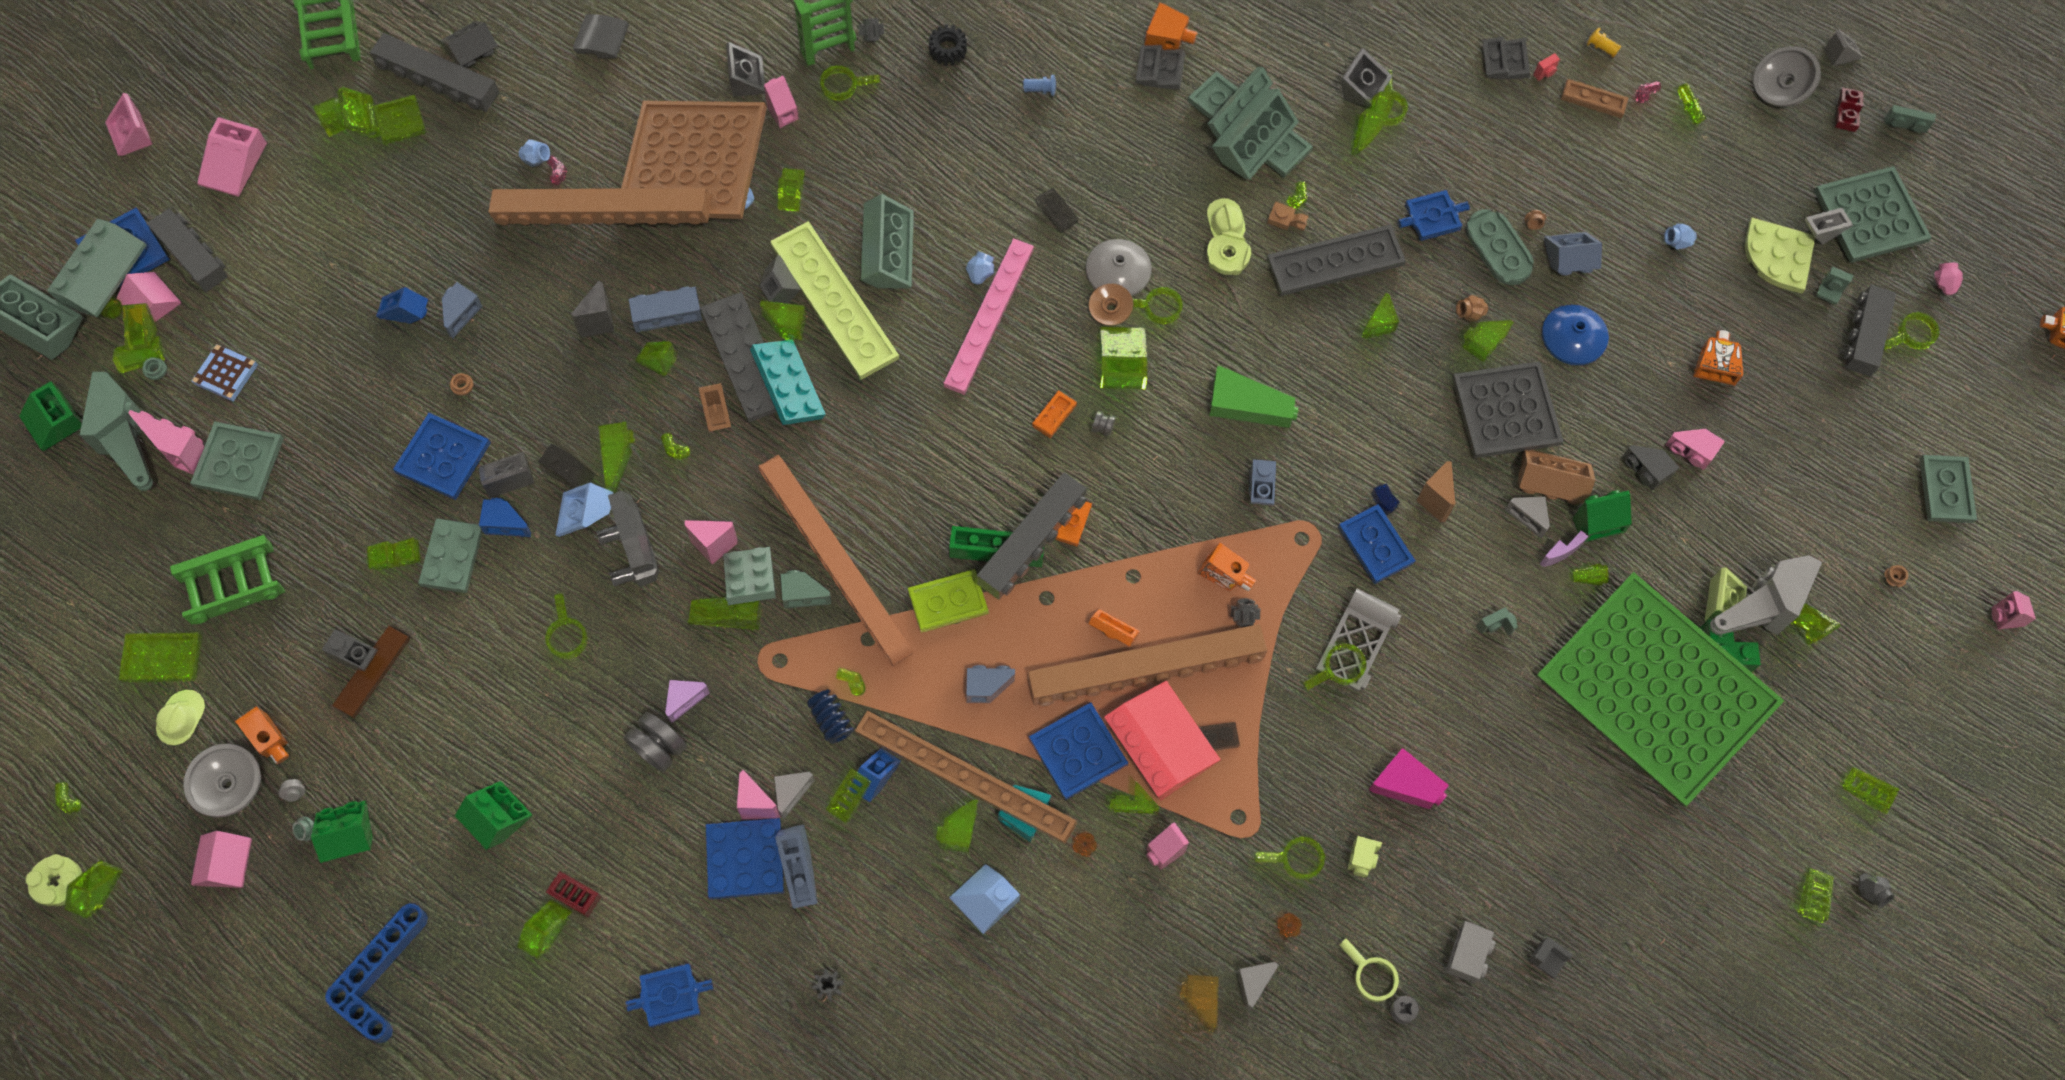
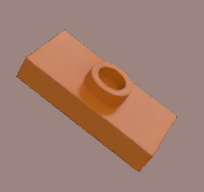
(1054, 414)
(1073, 530)
(1114, 627)

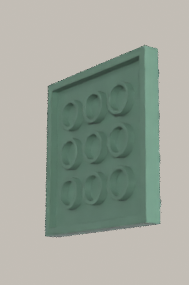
(1880, 213)

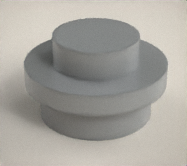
(291, 790)

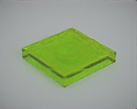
(399, 119)

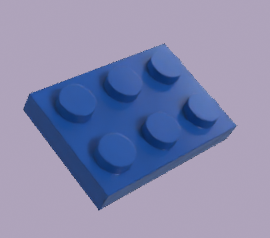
(1376, 544)

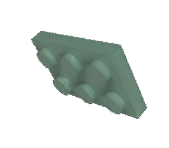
(1948, 489)
(451, 556)
(749, 575)

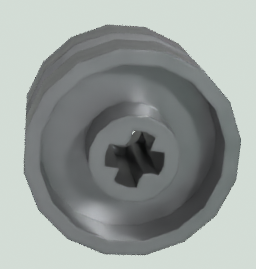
(655, 741)

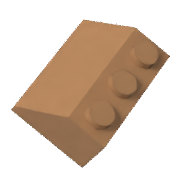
(1556, 477)

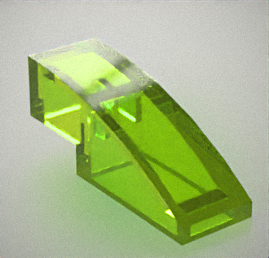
(1372, 121)

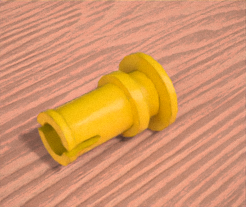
(1603, 43)

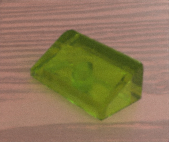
(134, 359)

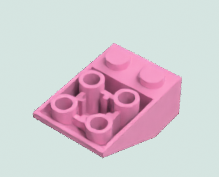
(230, 156)
(175, 443)

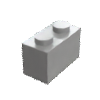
(1470, 952)

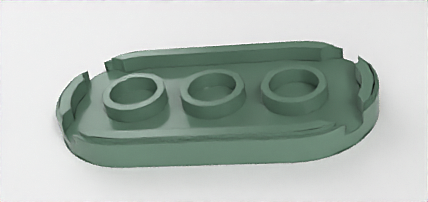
(1499, 247)

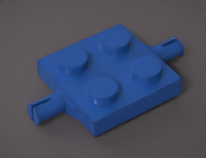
(1433, 215)
(669, 995)

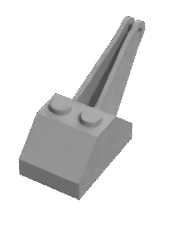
(1776, 598)

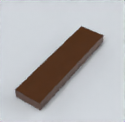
(365, 682)

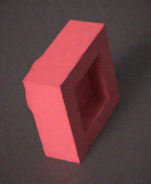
(1546, 67)

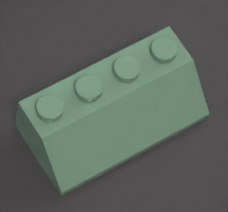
(1255, 133)
(887, 243)
(96, 268)
(36, 318)

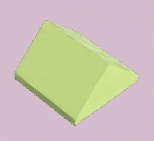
(1724, 593)

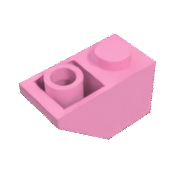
(780, 102)
(1696, 446)
(2013, 611)

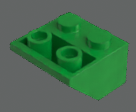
(49, 416)
(1604, 515)
(492, 814)
(342, 831)

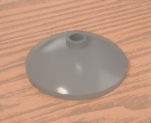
(1783, 66)
(1131, 273)
(212, 770)

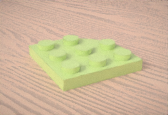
(1779, 254)

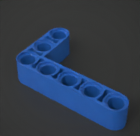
(373, 971)

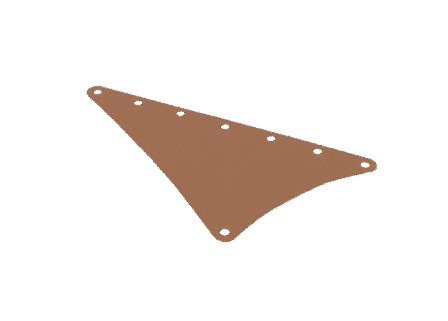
(1026, 635)

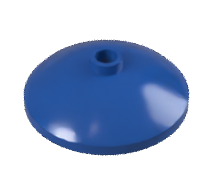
(1573, 344)

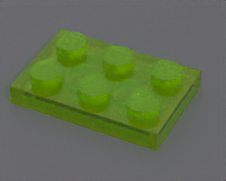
(160, 657)

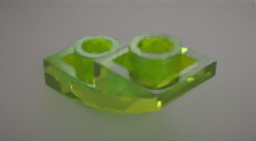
(390, 555)

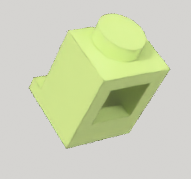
(1363, 856)

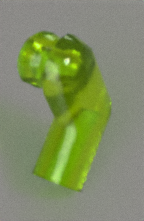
(1301, 196)
(672, 449)
(854, 680)
(63, 800)

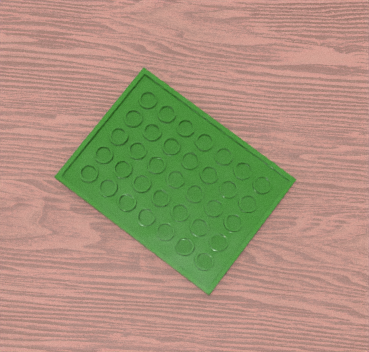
(1660, 689)

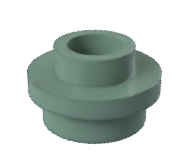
(152, 363)
(303, 829)

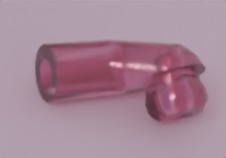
(1644, 90)
(559, 170)

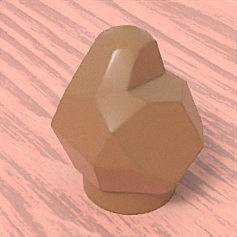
(1471, 308)

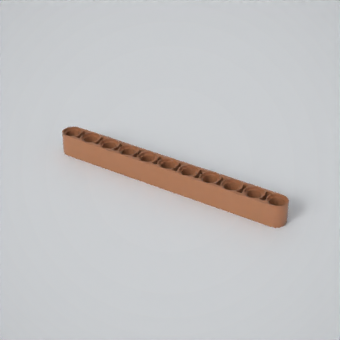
(835, 560)

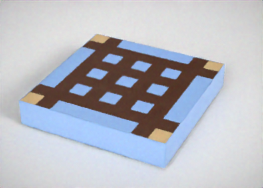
(224, 372)

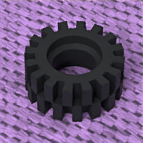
(947, 55)

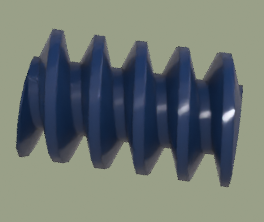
(828, 717)

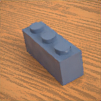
(665, 309)

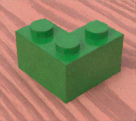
(1745, 652)

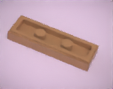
(1594, 98)

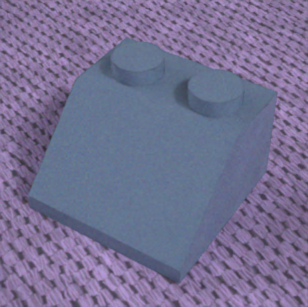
(1573, 252)

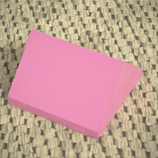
(127, 127)
(148, 289)
(711, 537)
(753, 802)
(221, 860)

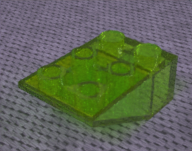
(1123, 358)

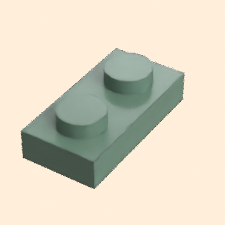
(1909, 119)

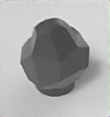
(1875, 889)

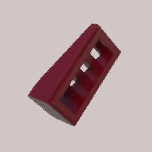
(589, 904)

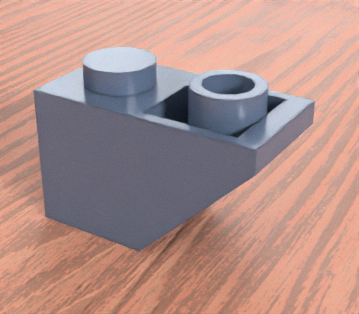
(1262, 482)
(987, 683)

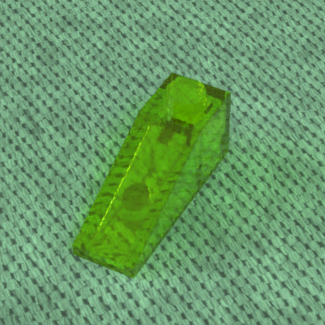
(615, 451)
(720, 614)

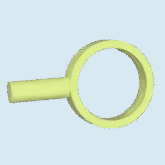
(1361, 962)

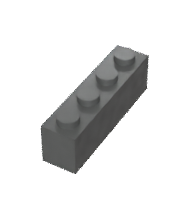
(187, 249)
(1870, 330)

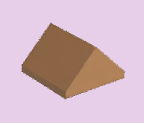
(1438, 493)

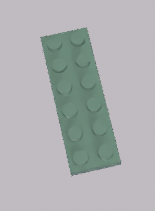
(1217, 91)

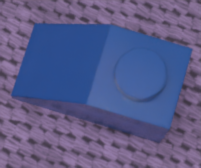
(402, 306)
(501, 519)
(877, 770)

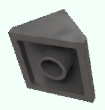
(745, 71)
(1364, 79)
(593, 313)
(505, 475)

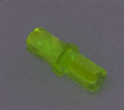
(1691, 103)

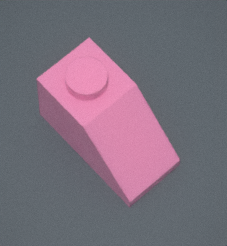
(1167, 847)

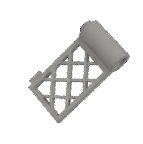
(1373, 613)

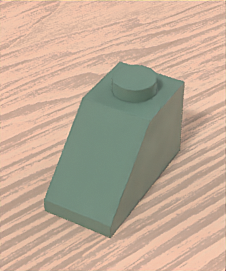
(802, 590)

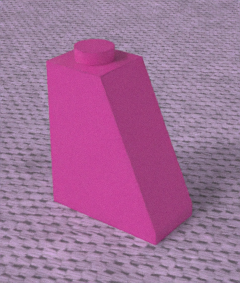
(1410, 782)

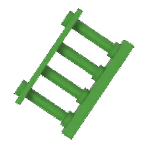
(806, 24)
(347, 29)
(220, 559)

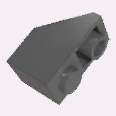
(778, 282)
(1650, 464)
(349, 651)

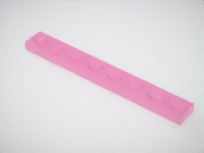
(988, 317)

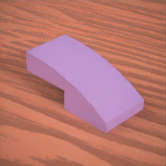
(1561, 551)

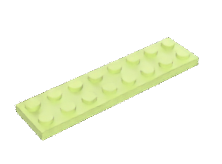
(835, 301)

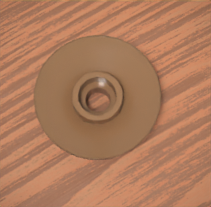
(1111, 295)

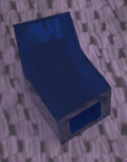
(1385, 499)

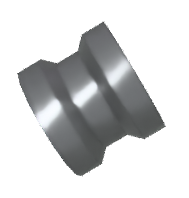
(1103, 423)
(1399, 1012)

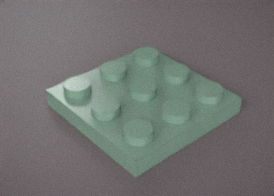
(237, 460)

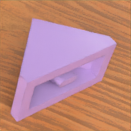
(683, 696)

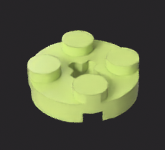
(1228, 265)
(41, 875)

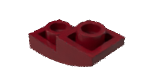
(1849, 109)

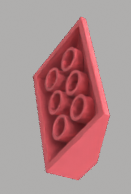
(1162, 739)

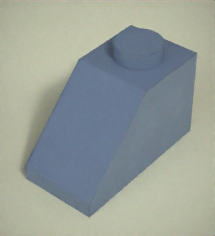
(458, 308)

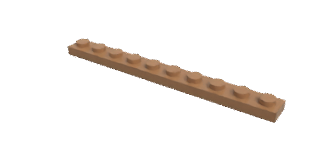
(966, 777)

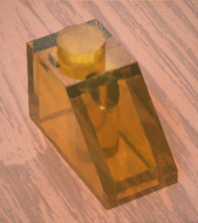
(1202, 999)

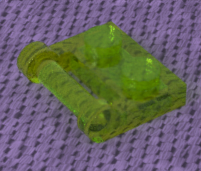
(358, 112)

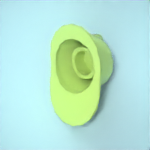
(1225, 216)
(179, 717)

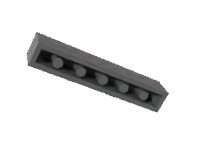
(434, 72)
(1031, 536)

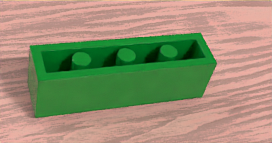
(979, 544)

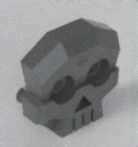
(635, 541)

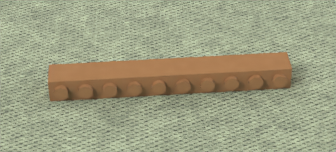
(600, 206)
(1146, 665)

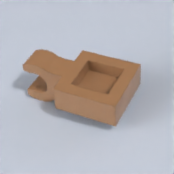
(1284, 216)

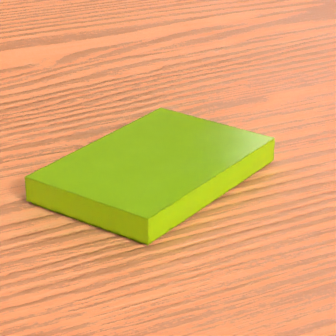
(948, 601)

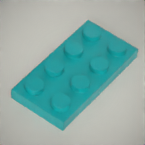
(787, 382)

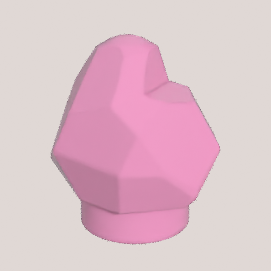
(1948, 278)

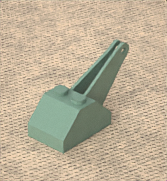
(112, 430)

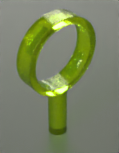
(861, 80)
(1400, 98)
(1144, 303)
(1904, 337)
(563, 620)
(1327, 673)
(1282, 857)

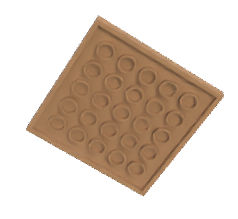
(698, 148)

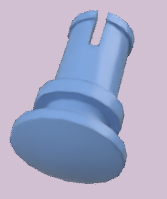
(1040, 85)

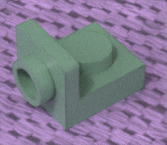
(1833, 285)
(1499, 619)

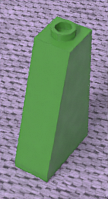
(1250, 401)

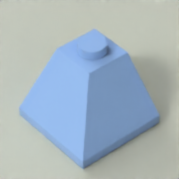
(582, 508)
(985, 898)

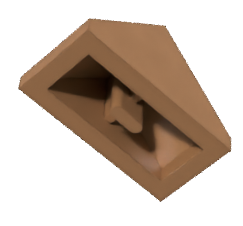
(715, 407)

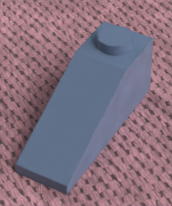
(797, 865)

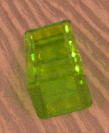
(1874, 801)
(837, 810)
(1805, 909)

